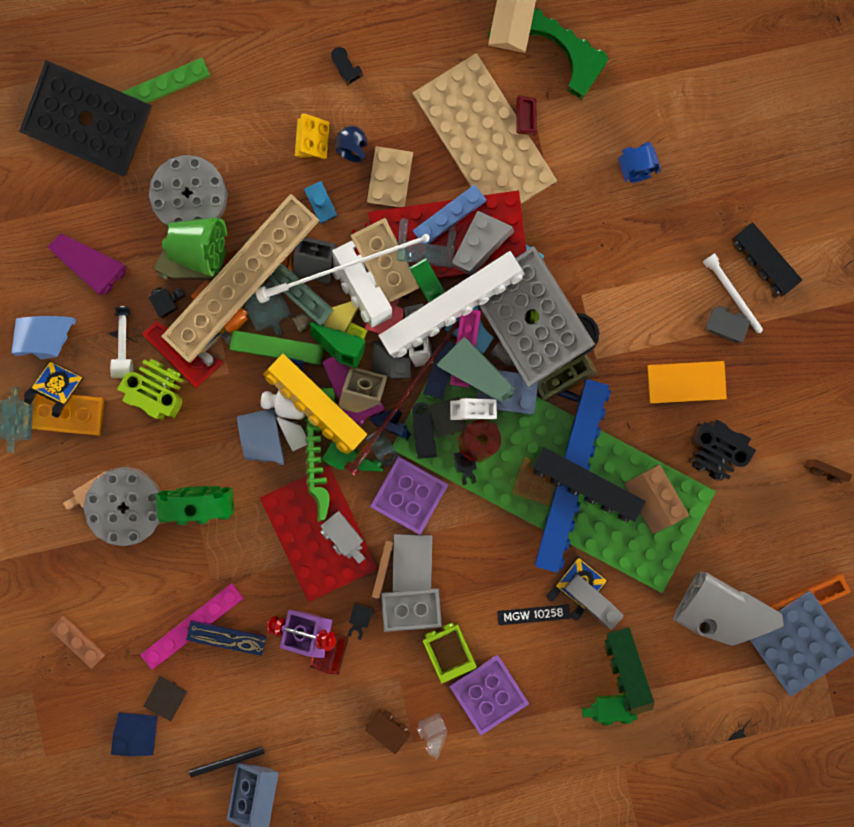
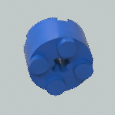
(639, 163)

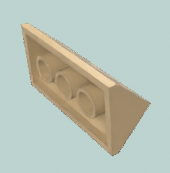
(512, 24)

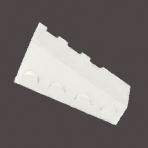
(361, 286)

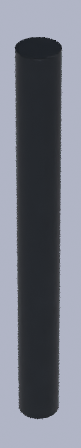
(226, 762)

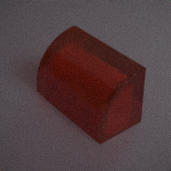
(332, 659)

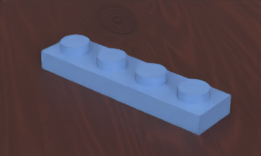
(451, 214)

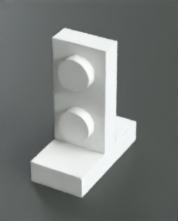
(473, 409)

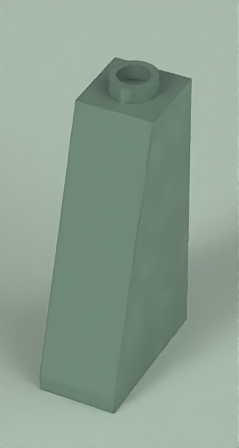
(475, 369)

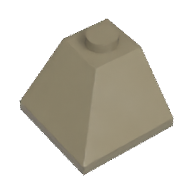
(362, 390)

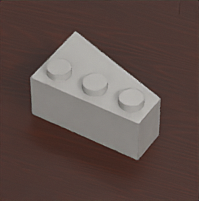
(480, 242)

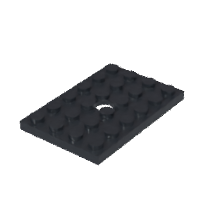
(56, 111)

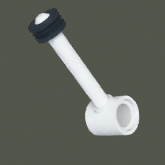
(121, 366)

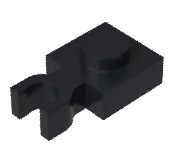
(465, 466)

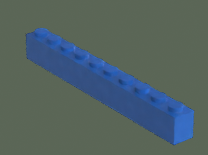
(578, 451)

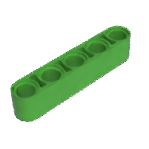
(275, 347)

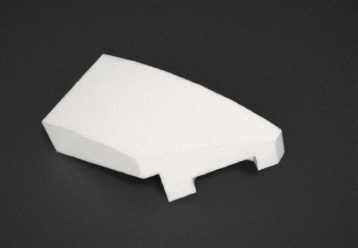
(293, 433)

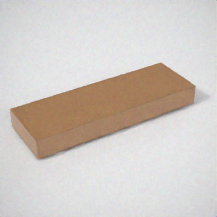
(382, 569)

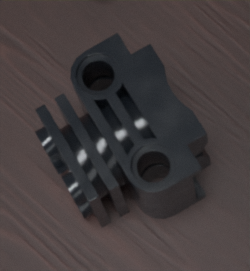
(719, 450)

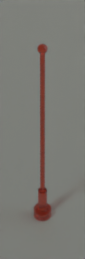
(353, 468)

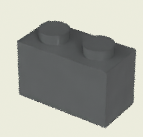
(727, 324)

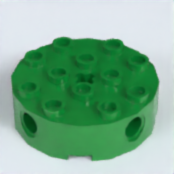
(194, 504)

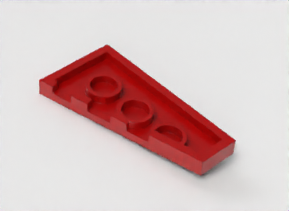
(193, 372)

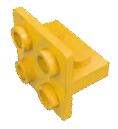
(311, 137)

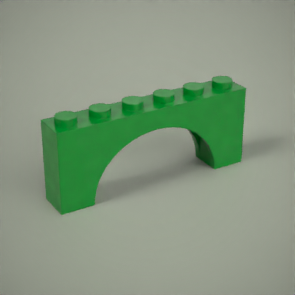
(584, 60)

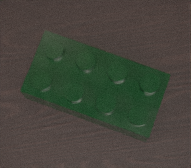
(630, 672)

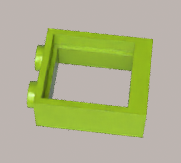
(457, 670)

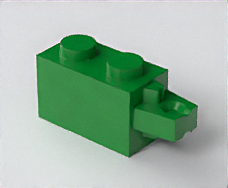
(608, 710)

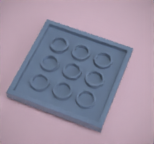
(804, 646)

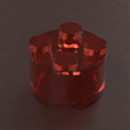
(486, 433)

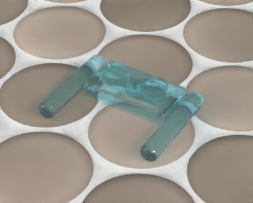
(435, 254)

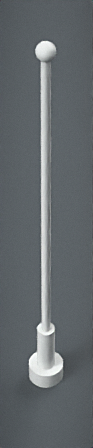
(263, 294)

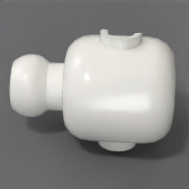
(283, 407)

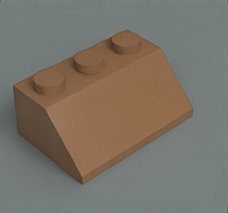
(662, 503)

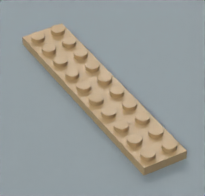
(240, 278)

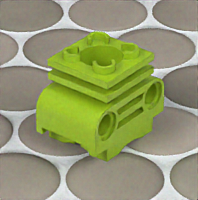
(153, 390)

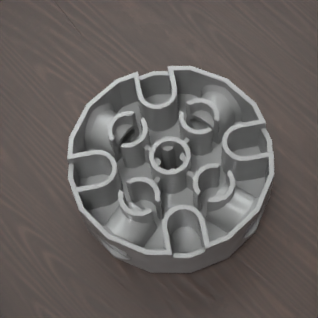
(179, 177)
(109, 519)

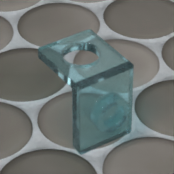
(382, 447)

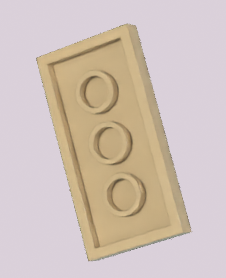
(389, 274)

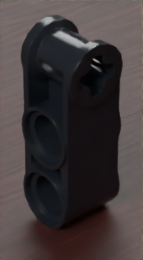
(423, 433)

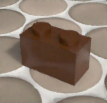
(388, 731)

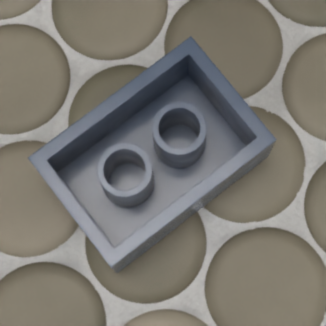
(523, 399)

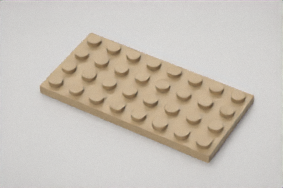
(482, 133)

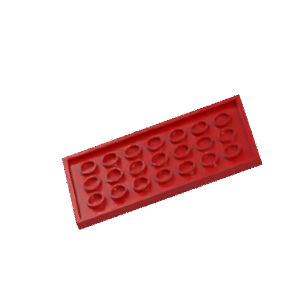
(501, 206)

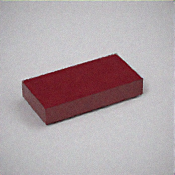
(526, 116)

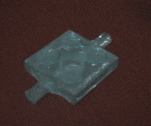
(267, 313)
(15, 419)

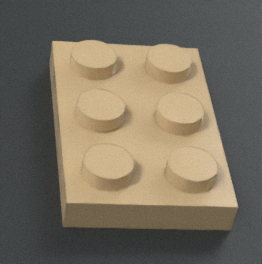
(390, 177)

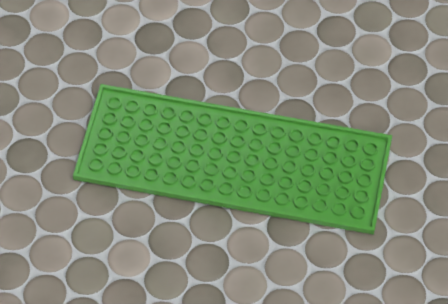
(602, 535)

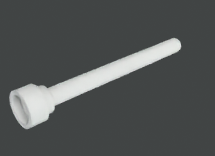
(713, 264)

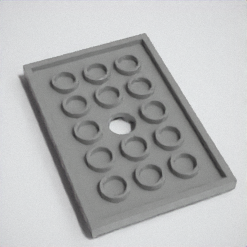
(555, 337)

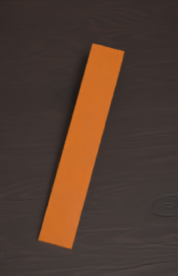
(823, 592)

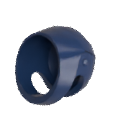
(351, 139)

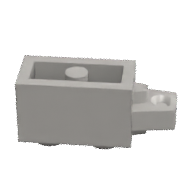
(344, 536)

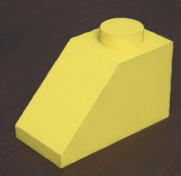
(341, 317)

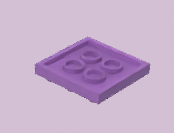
(409, 495)
(489, 694)

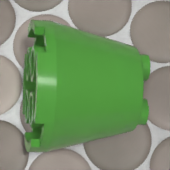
(197, 244)

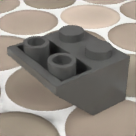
(313, 257)

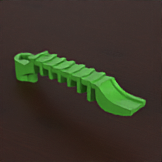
(318, 493)

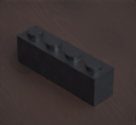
(766, 259)

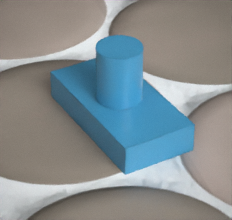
(320, 202)

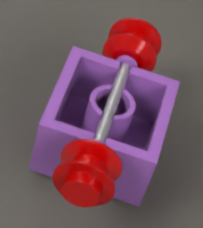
(303, 633)

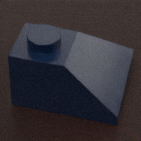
(134, 735)

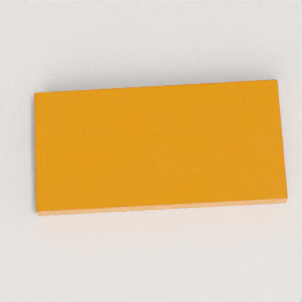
(686, 382)
(79, 415)

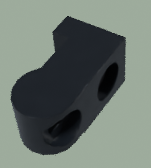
(344, 66)

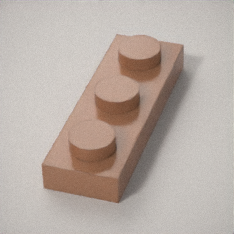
(78, 641)

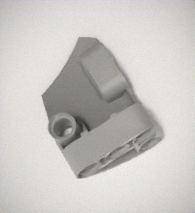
(726, 612)

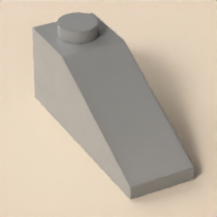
(594, 602)

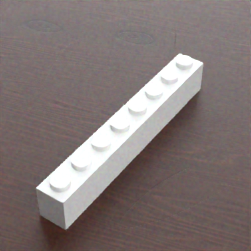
(452, 304)

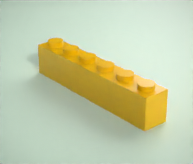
(314, 404)

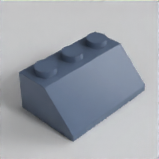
(252, 795)

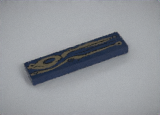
(226, 638)

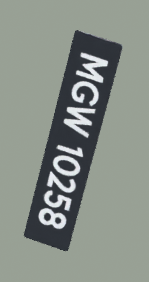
(533, 614)

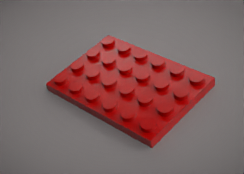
(308, 551)

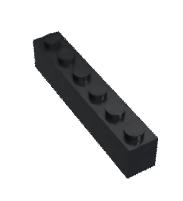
(587, 484)

